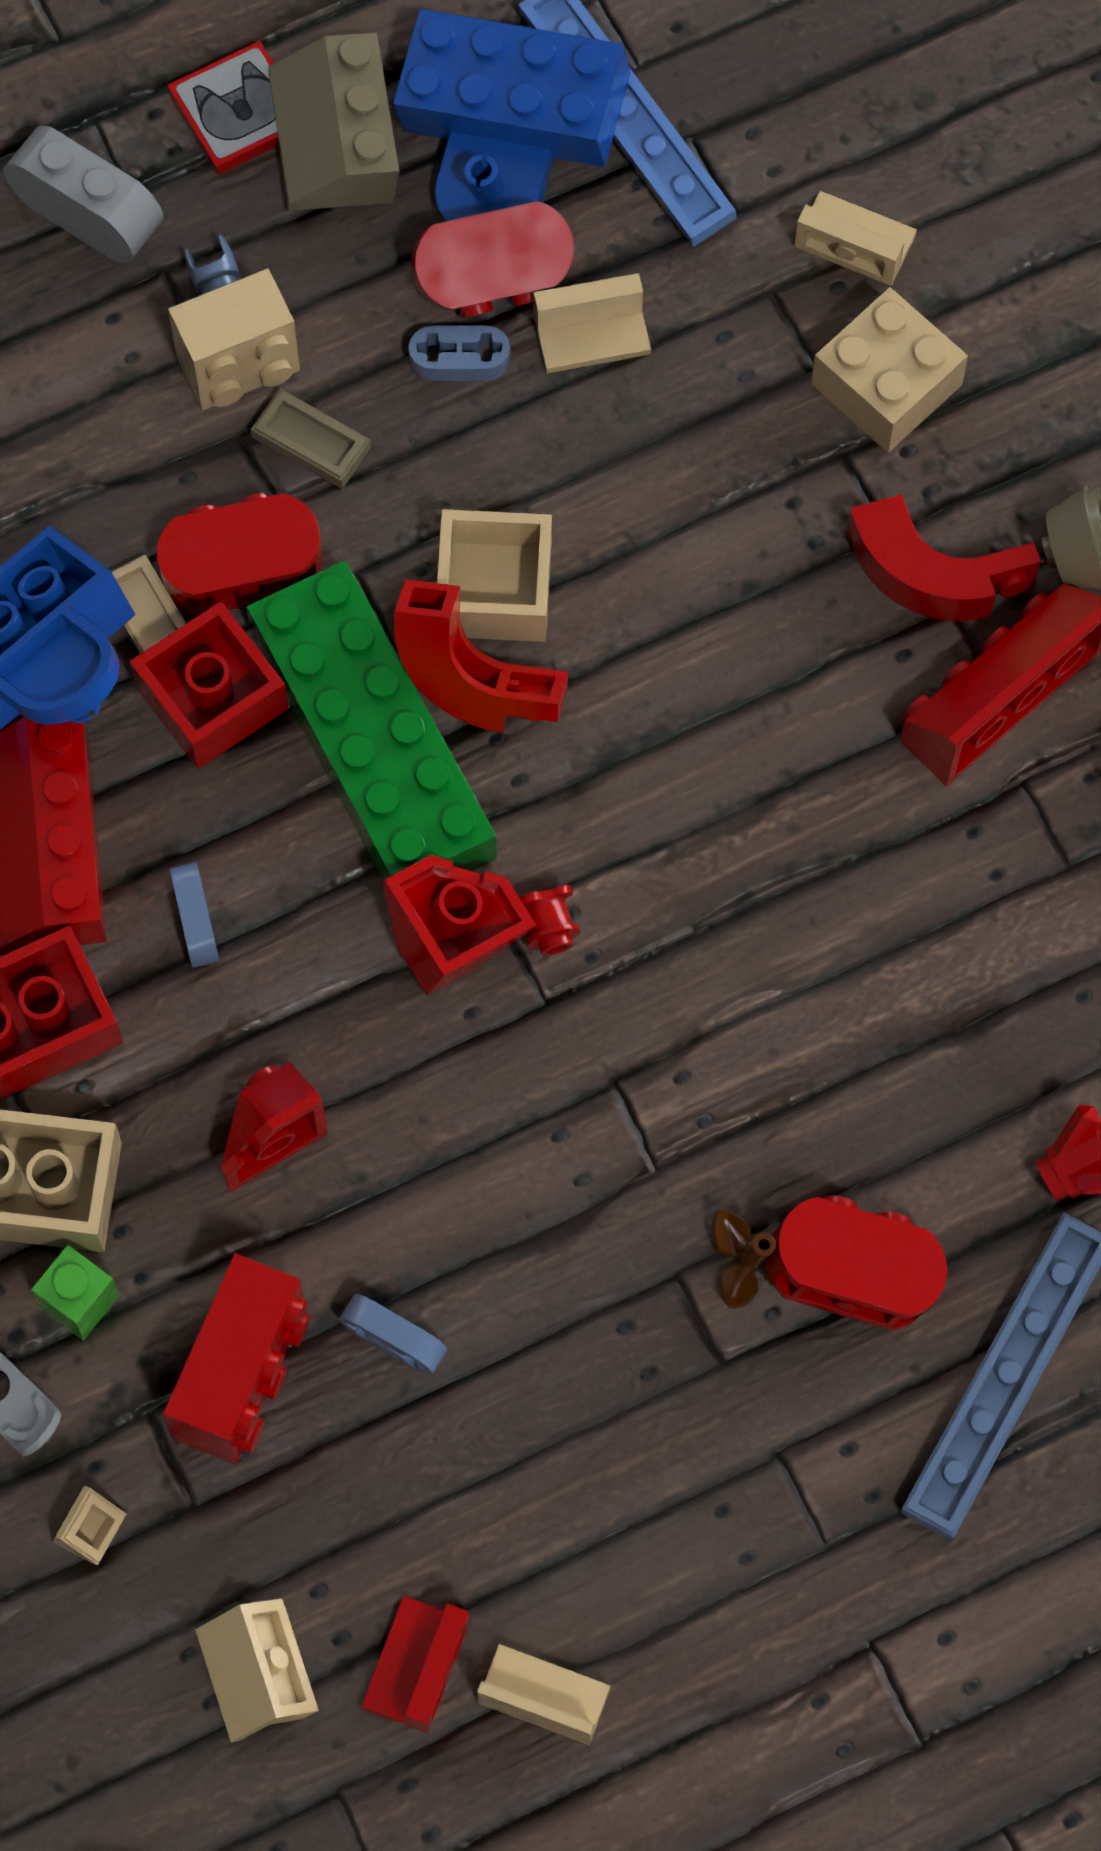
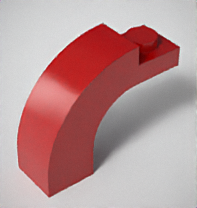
(926, 579)
(460, 675)

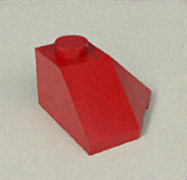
(451, 919)
(271, 1122)

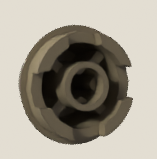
(1075, 539)

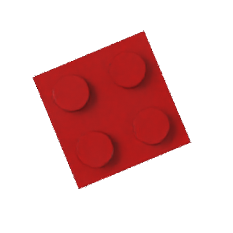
(209, 685)

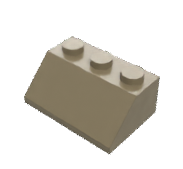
(335, 124)

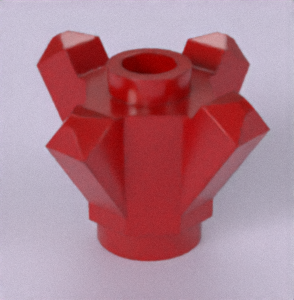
(1075, 1158)

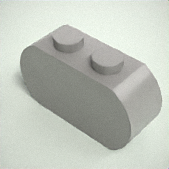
(83, 194)

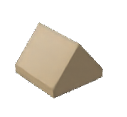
(89, 1526)

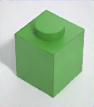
(75, 1292)

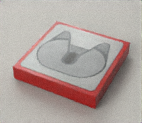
(230, 107)

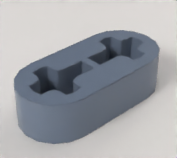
(459, 353)
(194, 914)
(393, 1334)

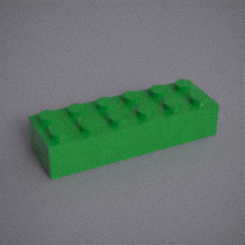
(370, 725)

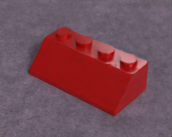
(1004, 682)
(48, 835)

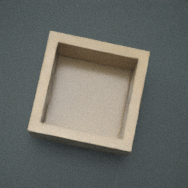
(235, 340)
(889, 369)
(500, 570)

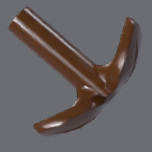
(733, 1239)

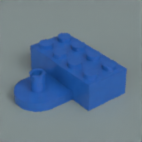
(507, 106)
(56, 632)

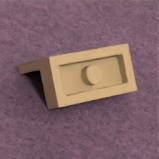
(854, 237)
(591, 323)
(256, 1668)
(543, 1694)

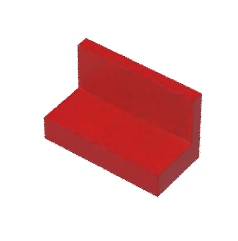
(416, 1663)

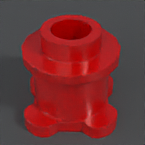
(552, 919)

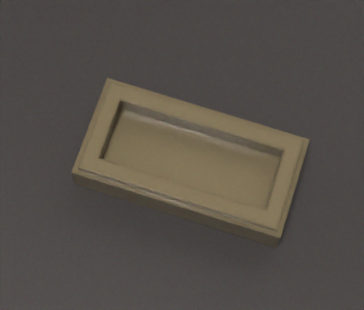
(311, 438)

